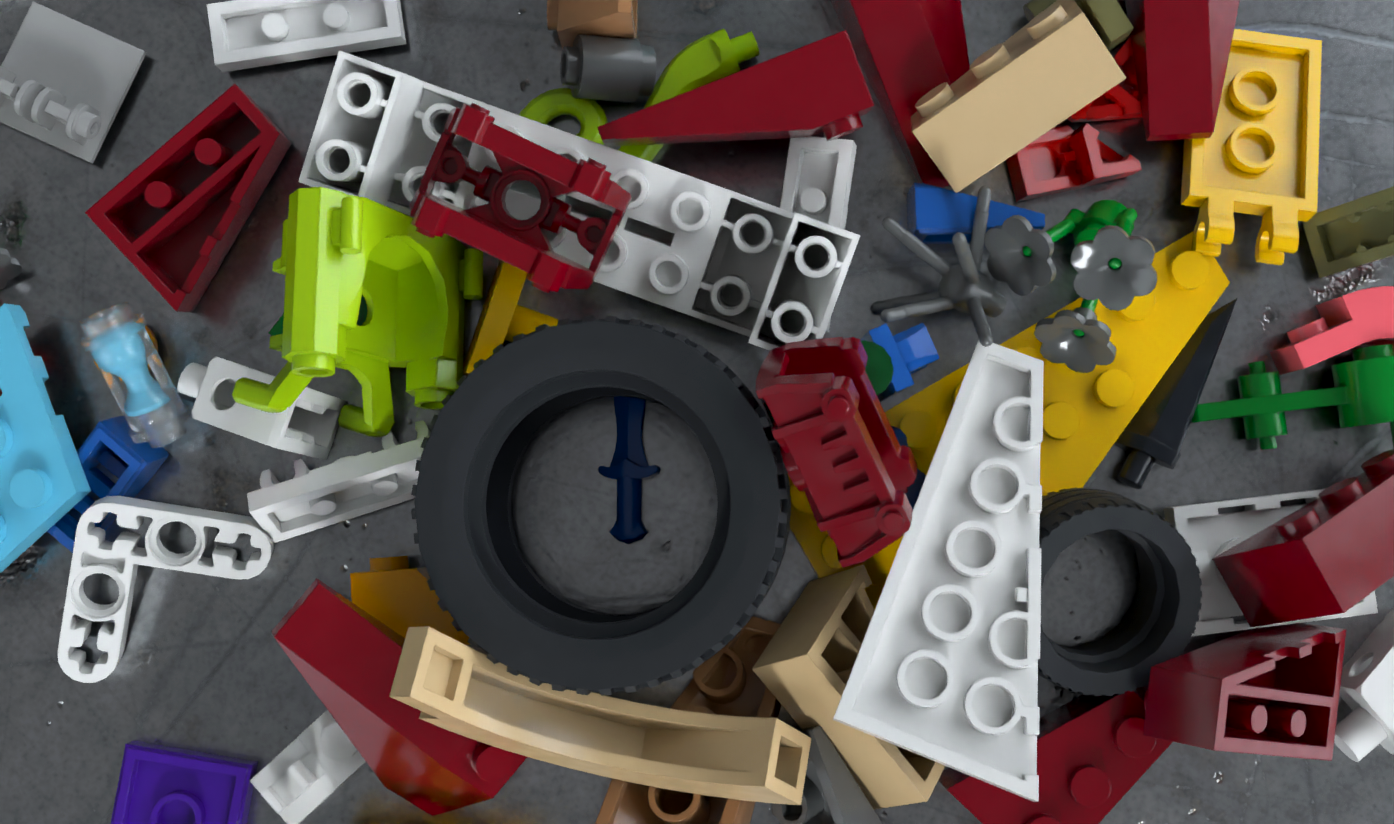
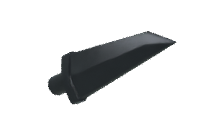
(1165, 416)

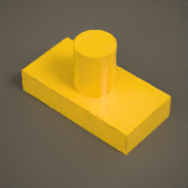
(502, 316)

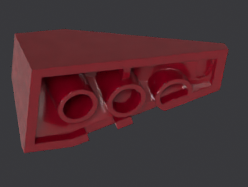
(905, 54)
(1181, 63)
(776, 99)
(351, 669)

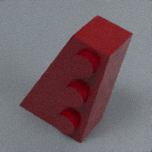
(193, 197)
(1319, 555)
(1252, 693)
(1085, 765)

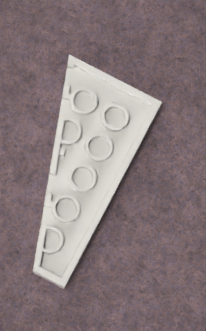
(960, 613)

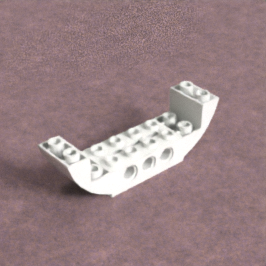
(676, 244)

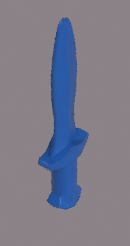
(629, 469)

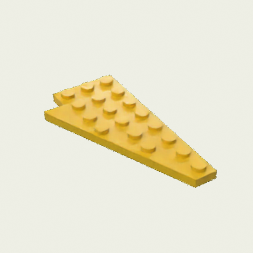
(1080, 410)

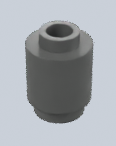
(608, 68)

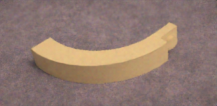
(597, 733)

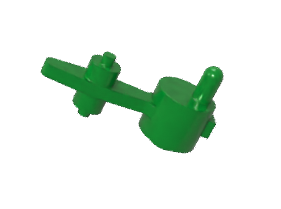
(1360, 392)

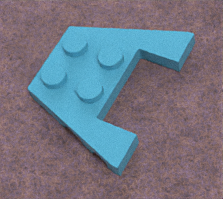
(37, 455)

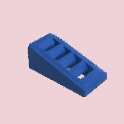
(939, 213)
(129, 461)

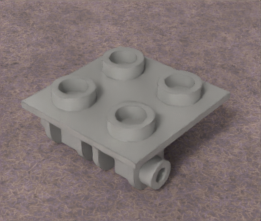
(65, 81)

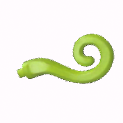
(694, 66)

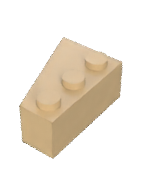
(1014, 94)
(809, 670)

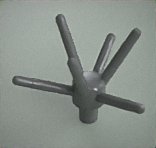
(961, 285)

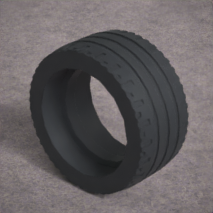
(1164, 603)

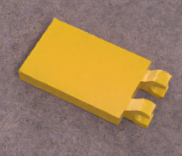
(1261, 146)

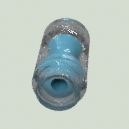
(124, 351)

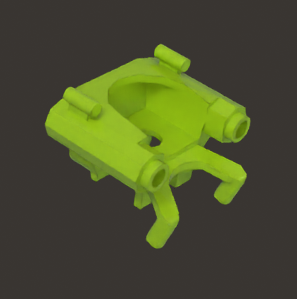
(413, 295)

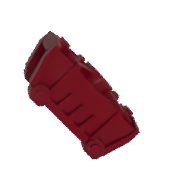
(493, 227)
(839, 443)

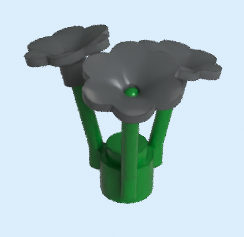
(1108, 268)

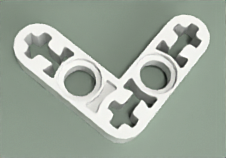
(121, 561)

